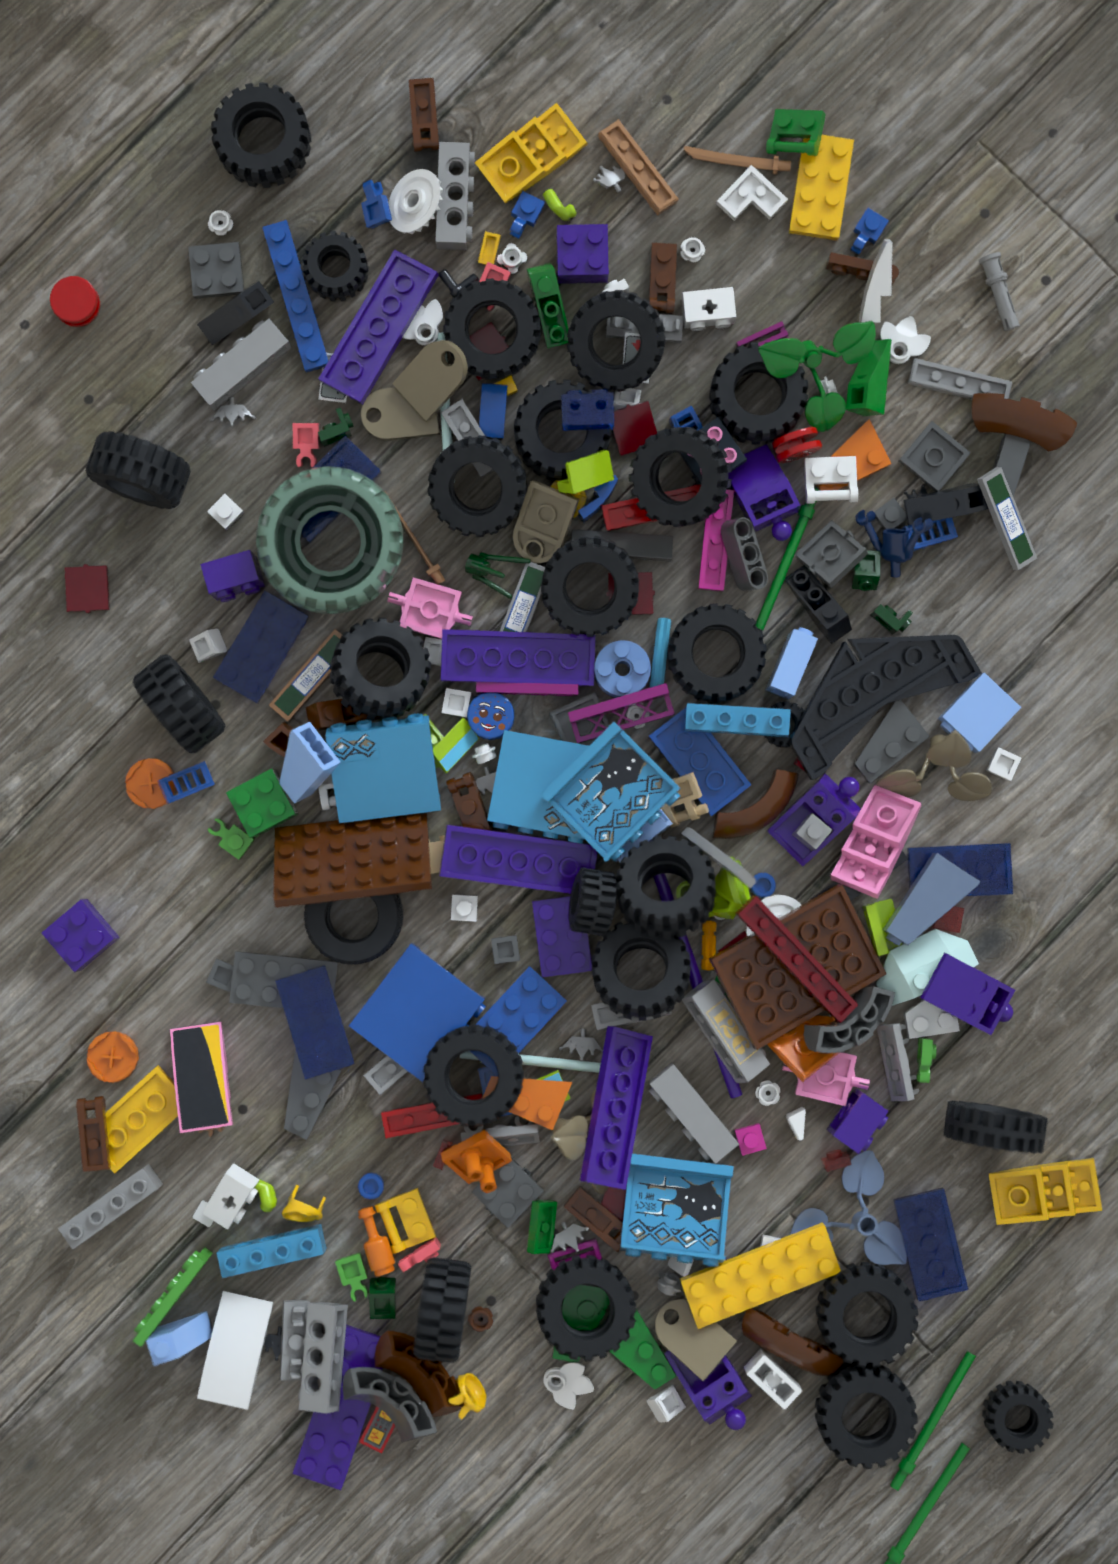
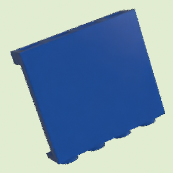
(415, 1009)

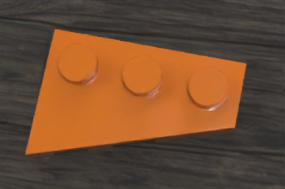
(868, 451)
(538, 1101)

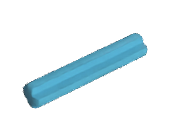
(660, 652)

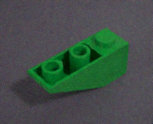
(549, 304)
(869, 382)

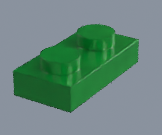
(542, 1226)

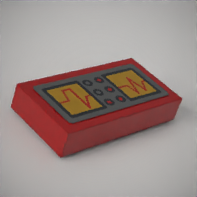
(377, 1431)

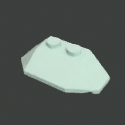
(912, 965)

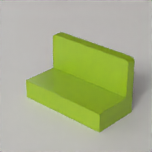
(587, 473)
(876, 917)

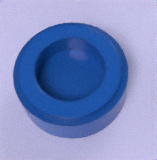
(764, 885)
(371, 1186)

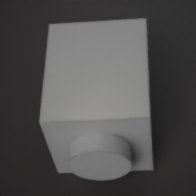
(812, 832)

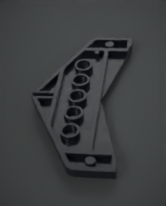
(856, 689)

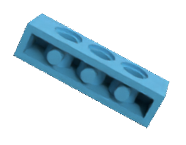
(737, 720)
(271, 1251)

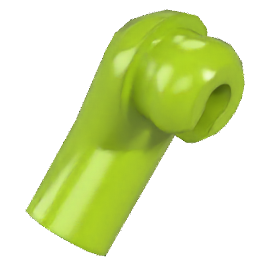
(557, 207)
(267, 1196)

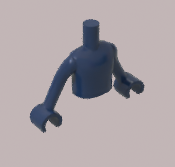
(896, 542)

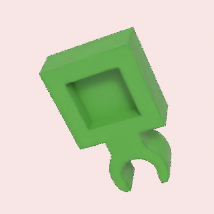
(234, 840)
(925, 1053)
(352, 1272)

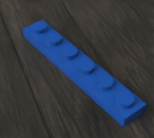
(296, 296)

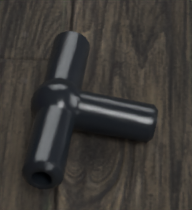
(452, 285)

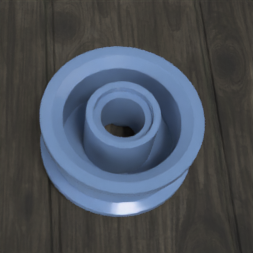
(626, 653)

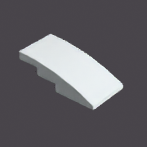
(878, 284)
(235, 1350)

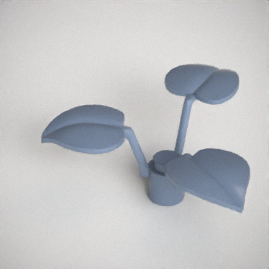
(883, 1239)

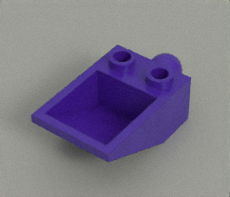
(759, 488)
(835, 802)
(969, 994)
(715, 1388)

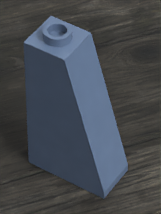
(928, 899)

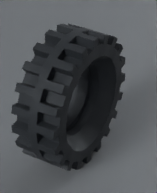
(995, 1127)

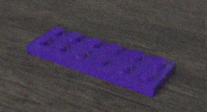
(378, 326)
(517, 657)
(513, 859)
(616, 1108)
(334, 1435)

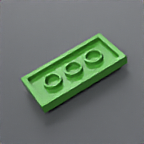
(167, 1301)

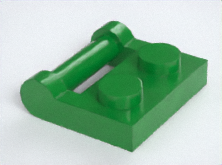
(796, 124)

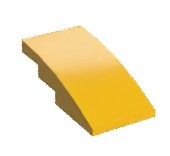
(531, 153)
(1045, 1191)

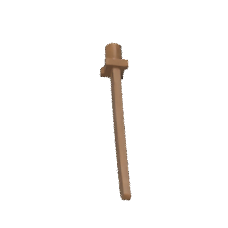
(737, 160)
(434, 571)

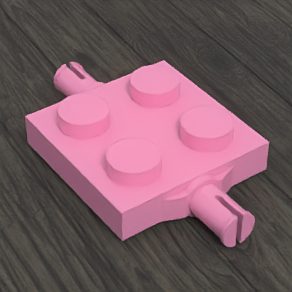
(430, 608)
(832, 1081)

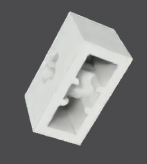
(720, 302)
(235, 1184)
(772, 1378)

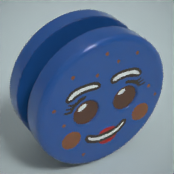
(490, 715)

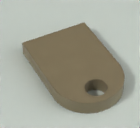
(430, 379)
(398, 417)
(543, 520)
(694, 1347)

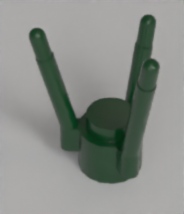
(479, 567)

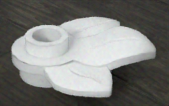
(425, 319)
(905, 338)
(570, 1385)

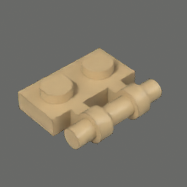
(688, 793)

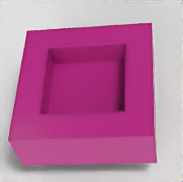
(750, 1139)

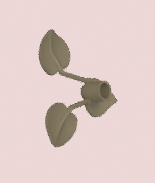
(945, 751)
(571, 1136)

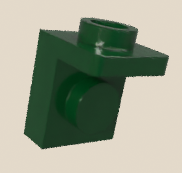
(335, 432)
(867, 572)
(887, 618)
(382, 1298)

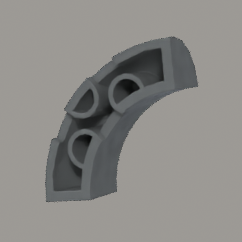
(856, 1028)
(393, 1397)

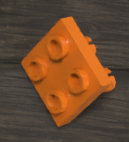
(477, 1159)

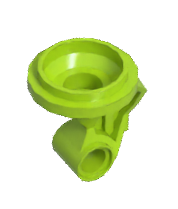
(730, 894)

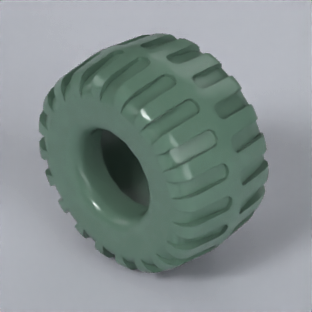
(282, 526)

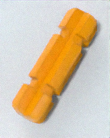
(708, 944)

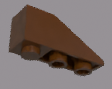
(331, 712)

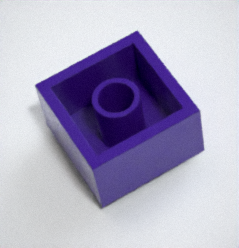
(582, 253)
(233, 576)
(80, 935)
(858, 1121)

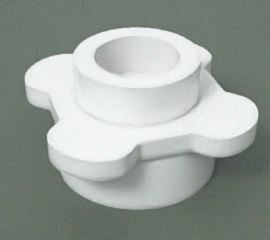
(512, 251)

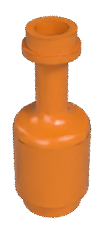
(377, 1247)

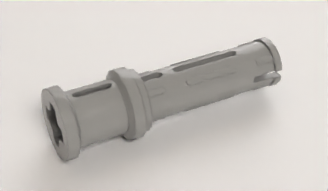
(997, 280)

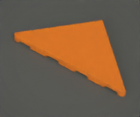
(795, 1053)

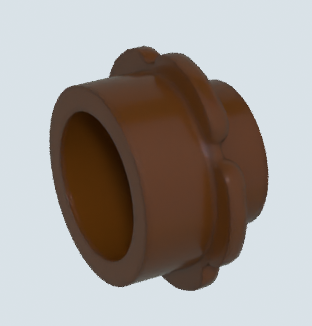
(477, 1325)

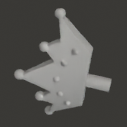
(610, 178)
(232, 412)
(486, 782)
(582, 1044)
(568, 1237)

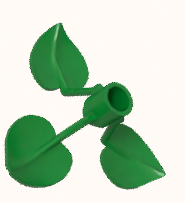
(784, 355)

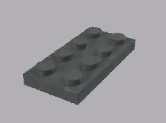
(256, 975)

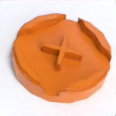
(143, 784)
(112, 1056)

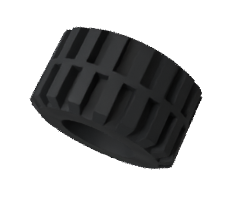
(331, 246)
(592, 901)
(1027, 1435)

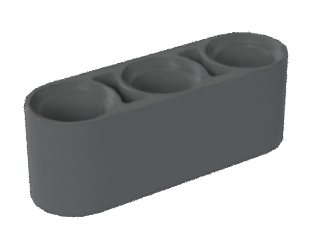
(1011, 458)
(753, 562)

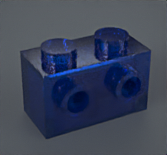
(588, 410)

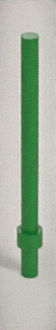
(805, 514)
(907, 1463)
(896, 1553)

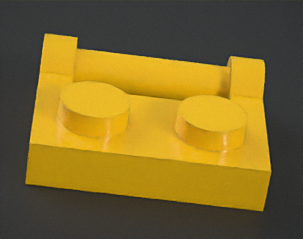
(413, 1216)

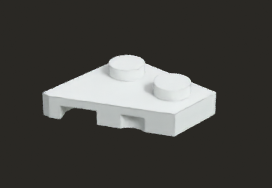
(929, 1020)

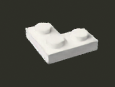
(754, 189)

